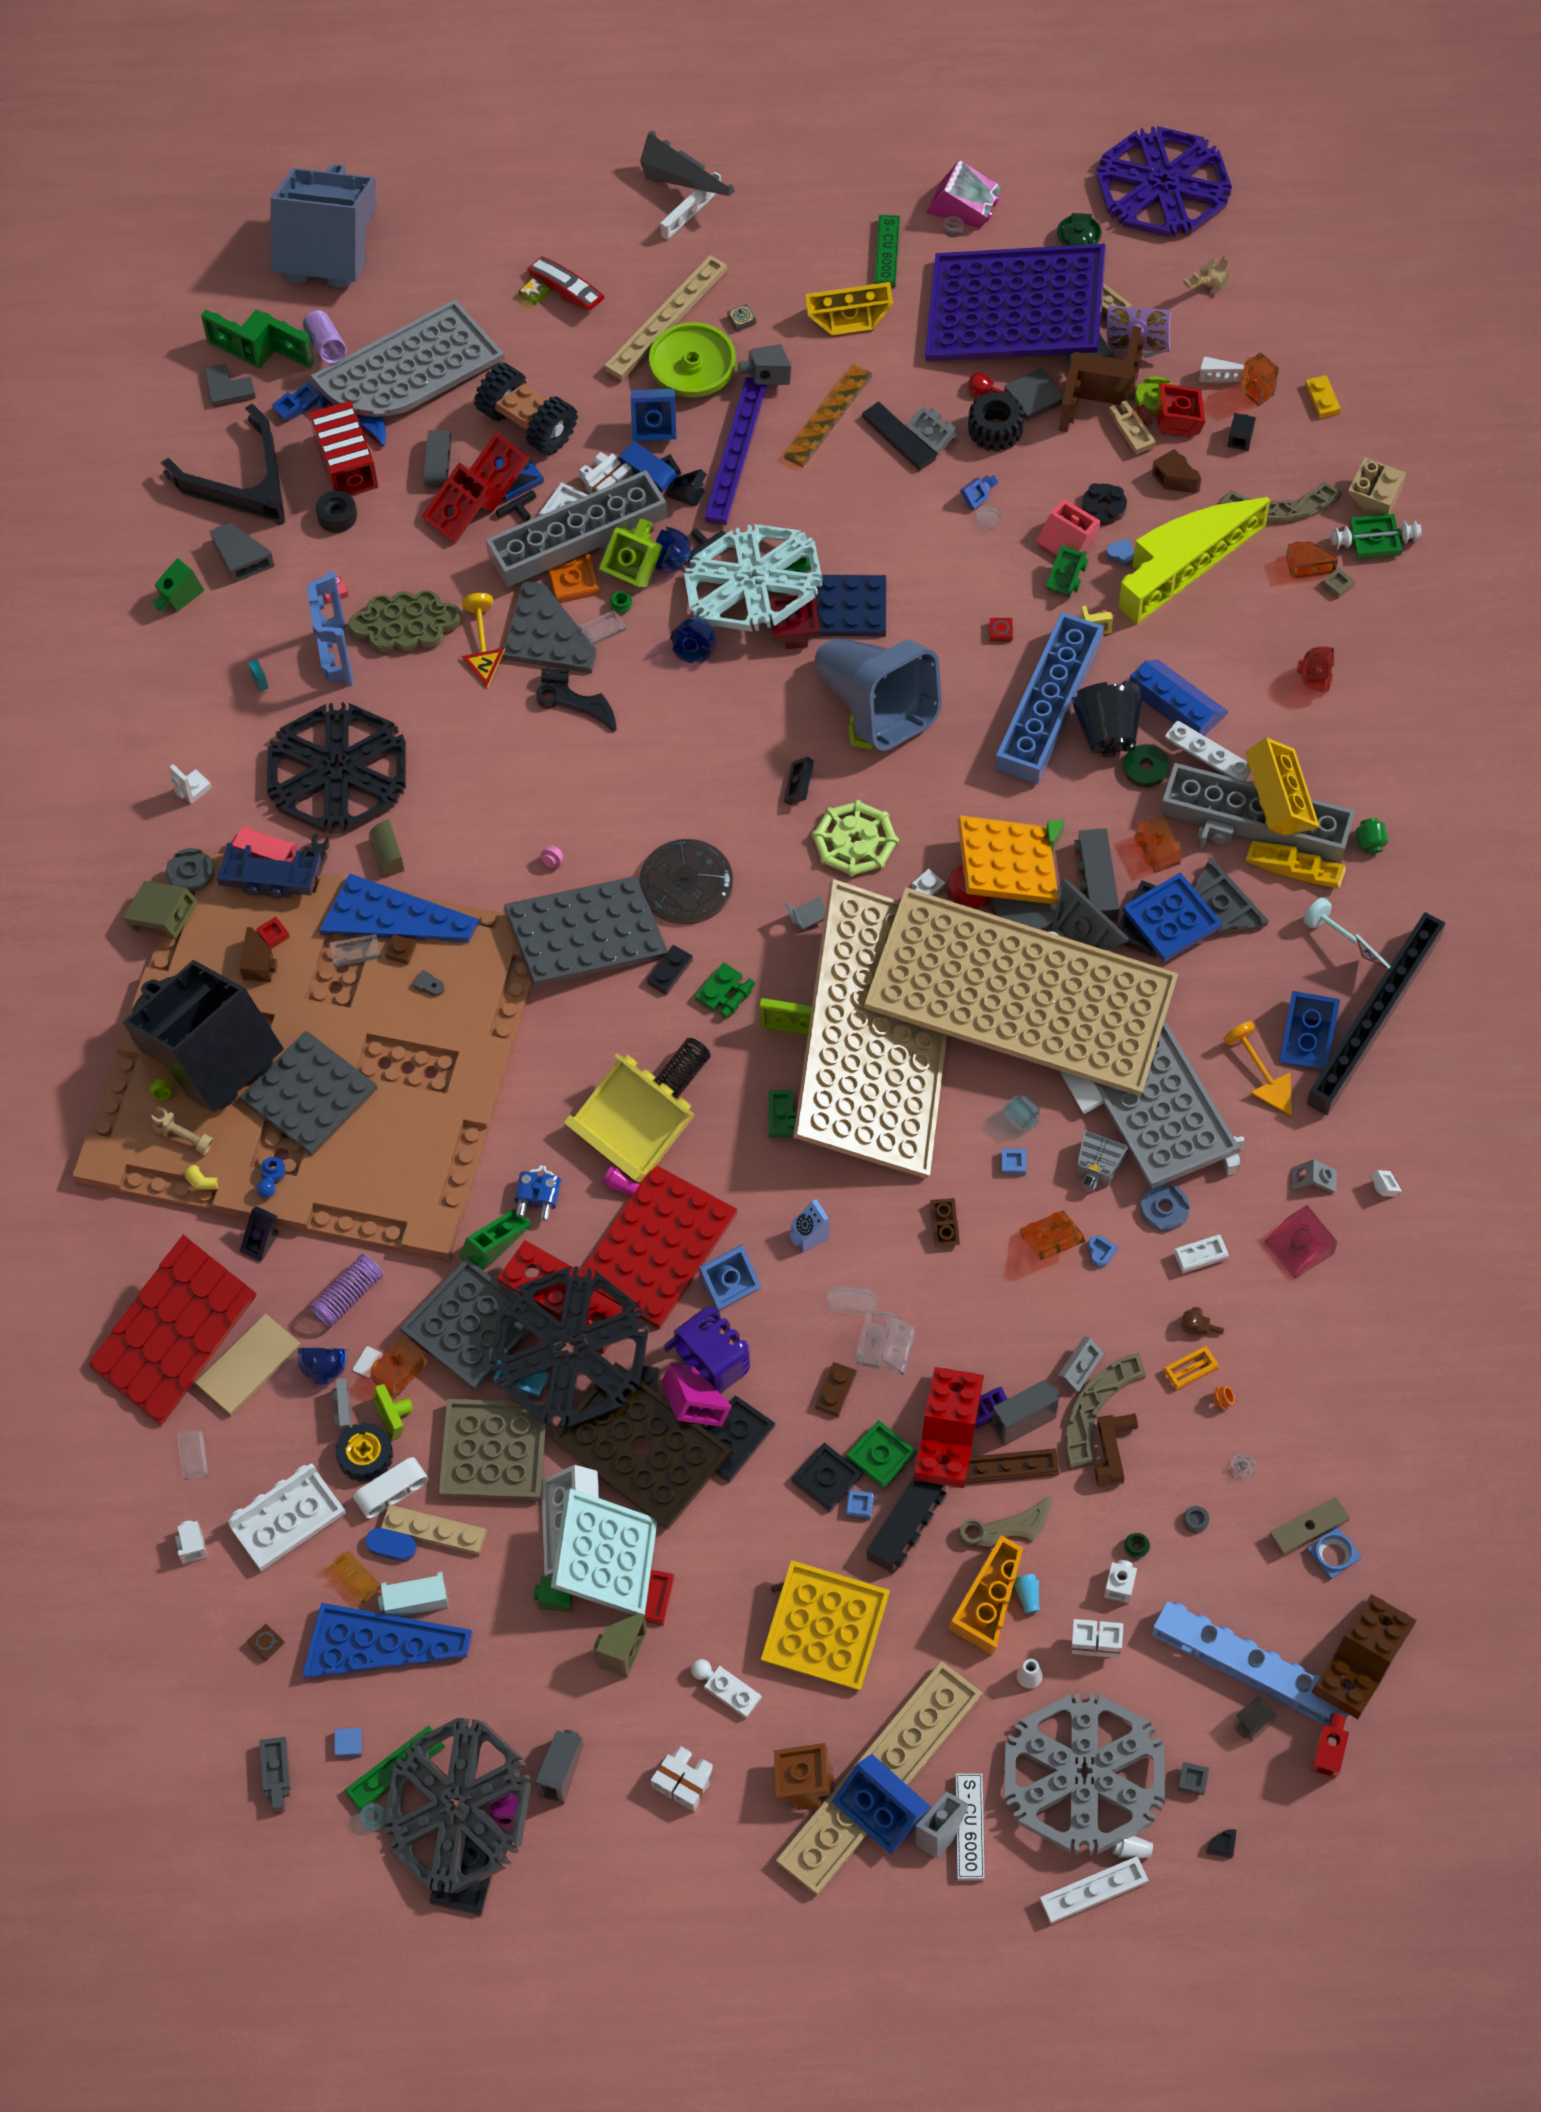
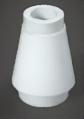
(1029, 1678)
(1133, 1847)

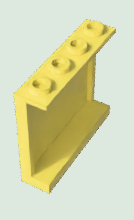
(631, 1118)

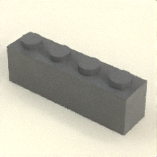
(1097, 871)

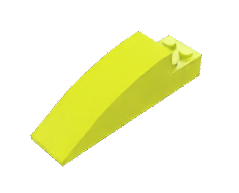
(1184, 550)

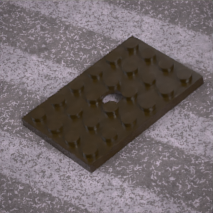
(665, 1477)

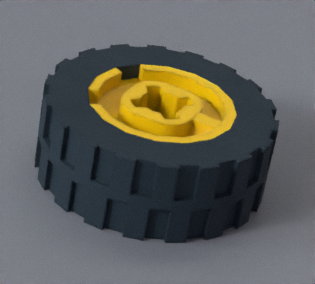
(364, 1452)

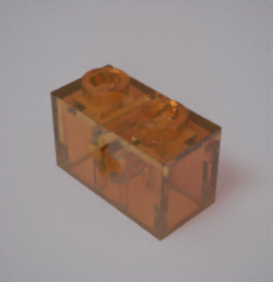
(1259, 379)
(1158, 844)
(397, 1378)

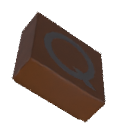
(265, 1642)

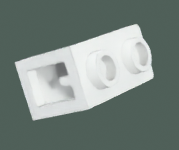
(190, 786)

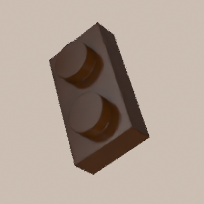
(836, 1389)

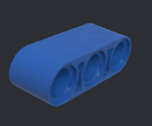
(642, 460)

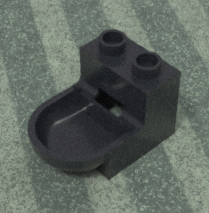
(203, 1033)

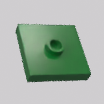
(881, 1454)

